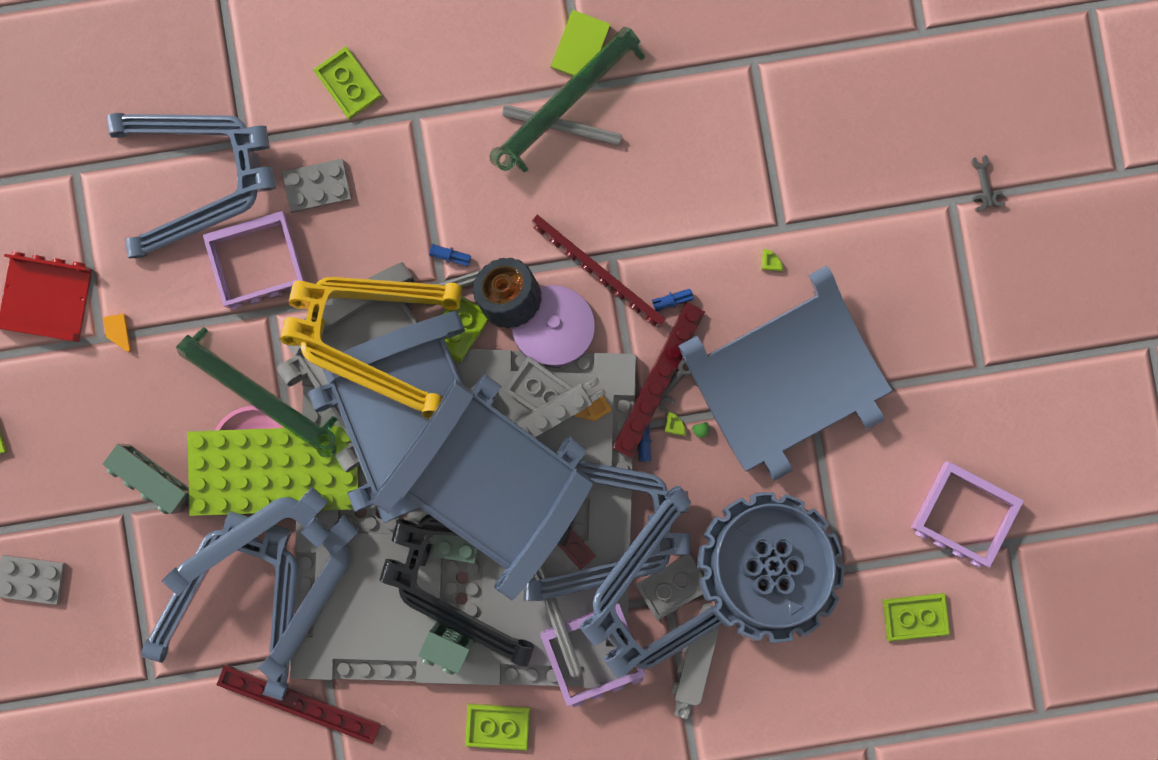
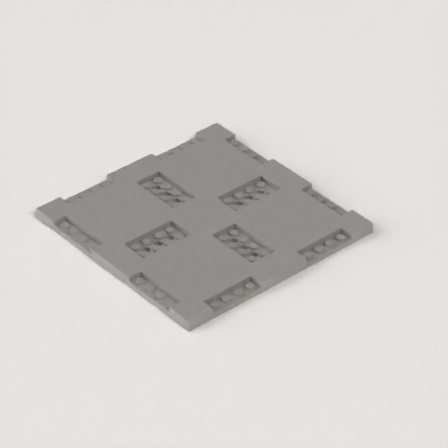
(376, 636)

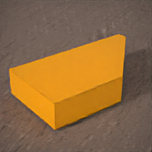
(117, 331)
(595, 411)

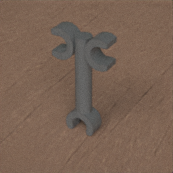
(987, 198)
(674, 381)

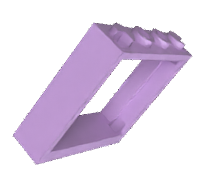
(245, 228)
(941, 541)
(596, 692)

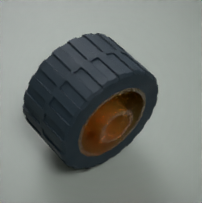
(507, 292)

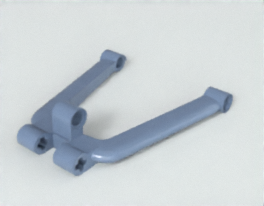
(250, 176)
(315, 531)
(671, 543)
(270, 549)
(606, 622)

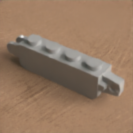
(559, 408)
(693, 671)

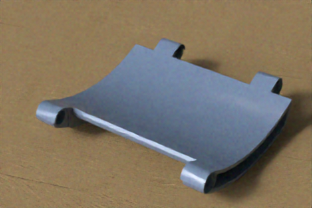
(789, 378)
(381, 426)
(491, 482)

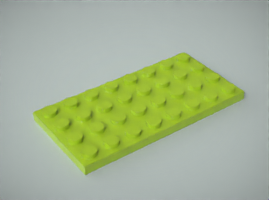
(256, 466)

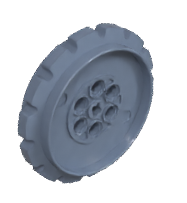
(736, 589)

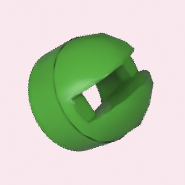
(701, 430)

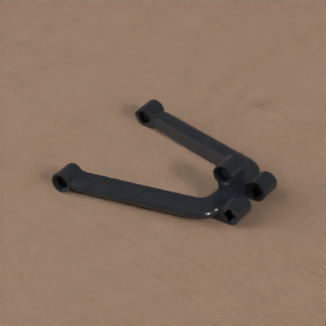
(405, 578)

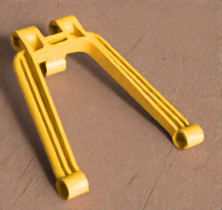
(309, 332)

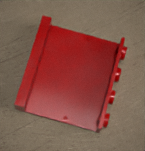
(44, 297)

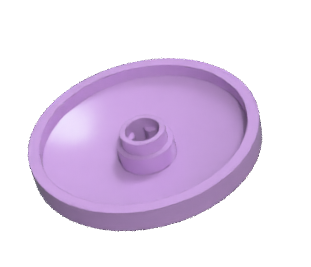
(558, 330)

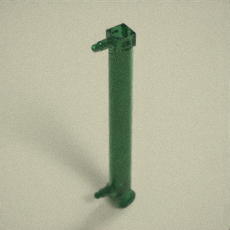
(564, 99)
(257, 396)

